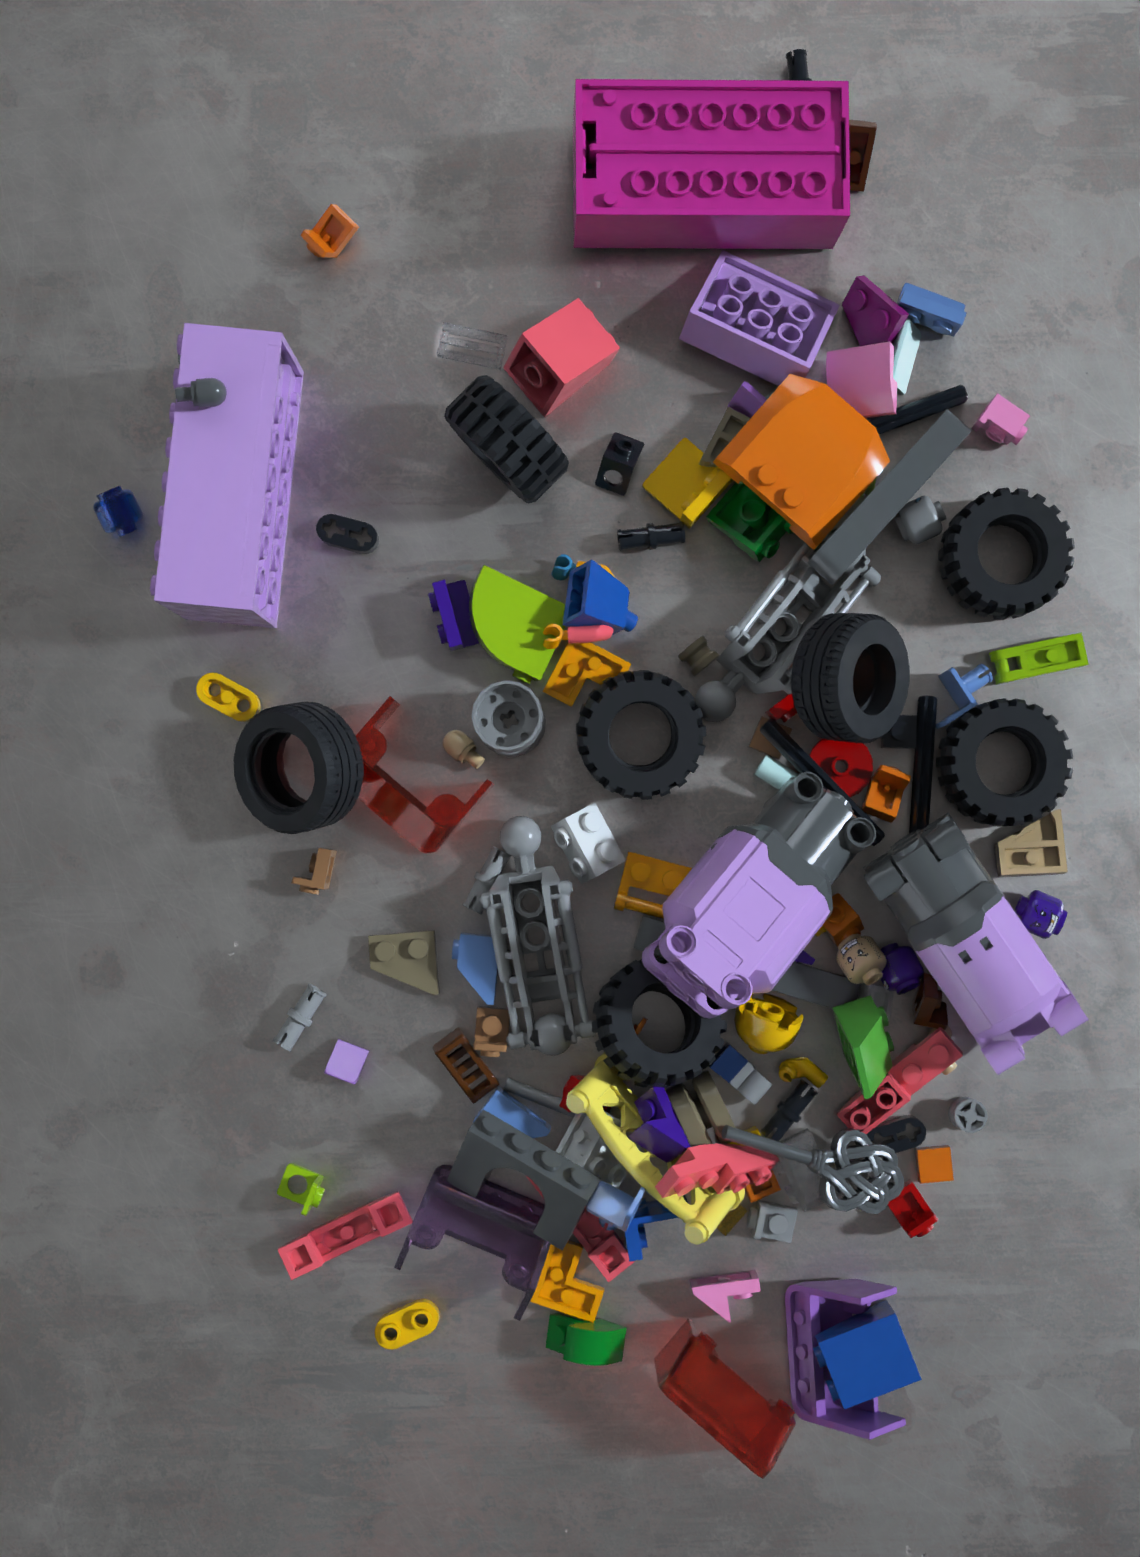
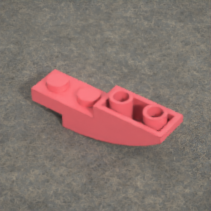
(907, 1075)
(719, 1166)

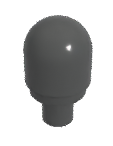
(203, 393)

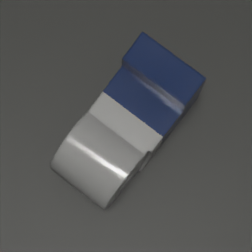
(740, 1073)

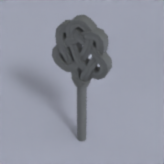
(834, 1178)

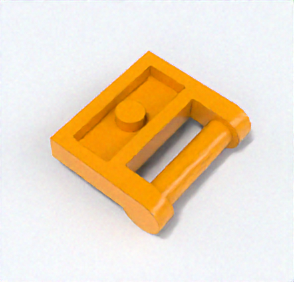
(648, 875)

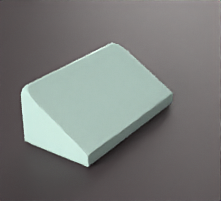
(905, 351)

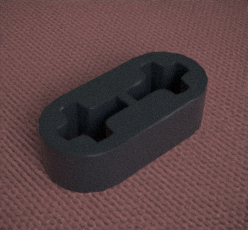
(349, 526)
(898, 1125)

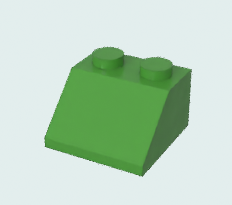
(865, 1042)

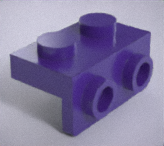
(453, 604)

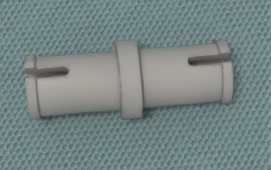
(484, 880)
(299, 1017)

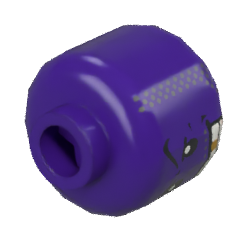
(1041, 914)
(902, 969)

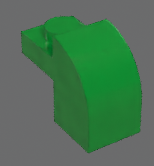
(586, 1341)

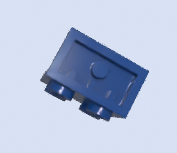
(635, 1235)

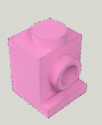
(1002, 421)

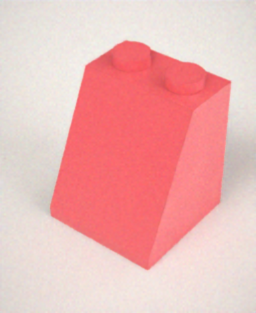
(560, 356)

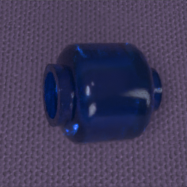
(118, 511)

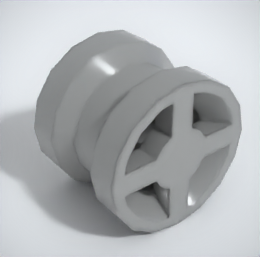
(974, 1117)

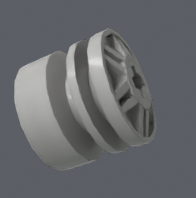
(500, 702)

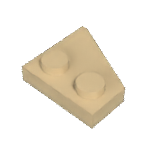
(1034, 849)

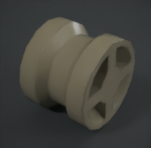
(698, 656)

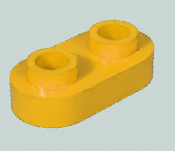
(229, 697)
(405, 1323)

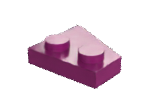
(872, 313)

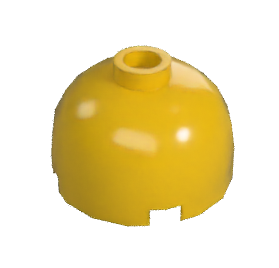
(767, 1023)

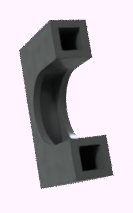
(563, 1183)

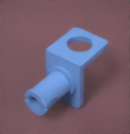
(962, 688)
(614, 1206)

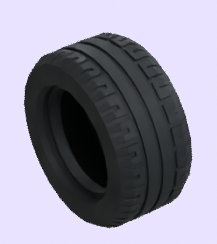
(262, 776)

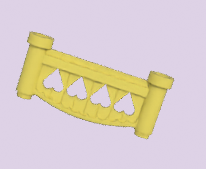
(605, 1088)

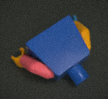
(593, 605)

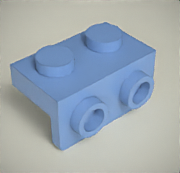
(932, 309)

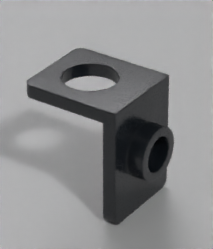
(622, 457)

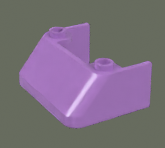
(809, 1311)

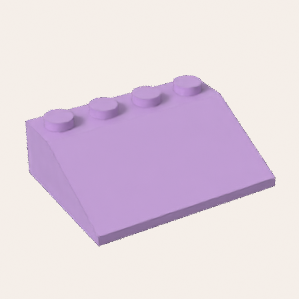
(758, 320)

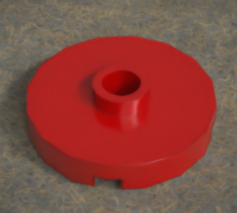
(855, 756)

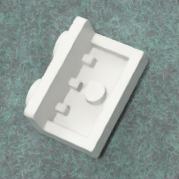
(587, 843)

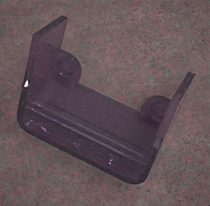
(493, 1221)

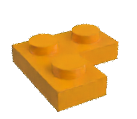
(576, 665)
(563, 1292)

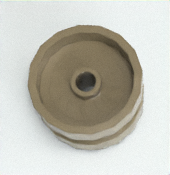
(702, 1112)

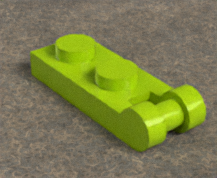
(1040, 658)

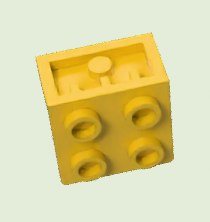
(684, 484)

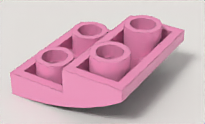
(864, 378)

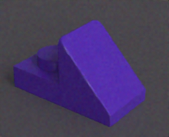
(661, 1128)

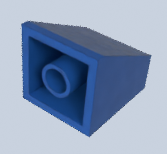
(866, 1356)

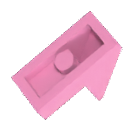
(715, 1289)

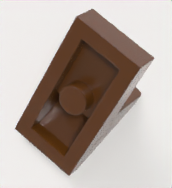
(860, 146)

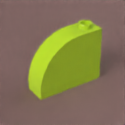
(511, 622)

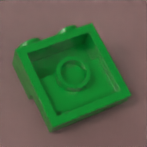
(749, 522)

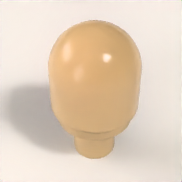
(462, 748)

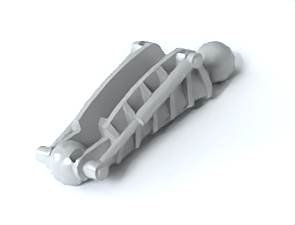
(770, 673)
(551, 1032)

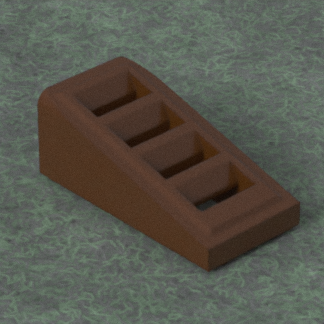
(447, 1044)

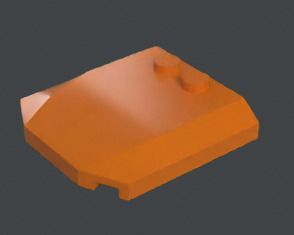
(806, 456)

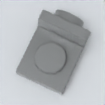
(772, 1221)

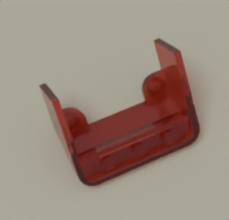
(420, 825)
(722, 1400)

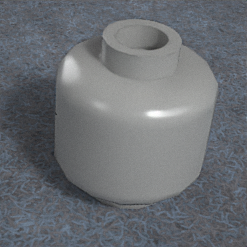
(920, 520)

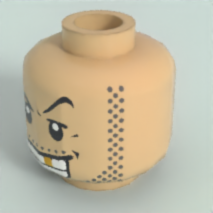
(861, 959)

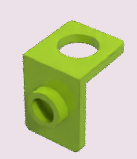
(308, 1198)

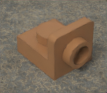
(322, 867)
(491, 1031)

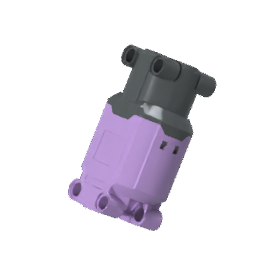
(757, 897)
(972, 942)

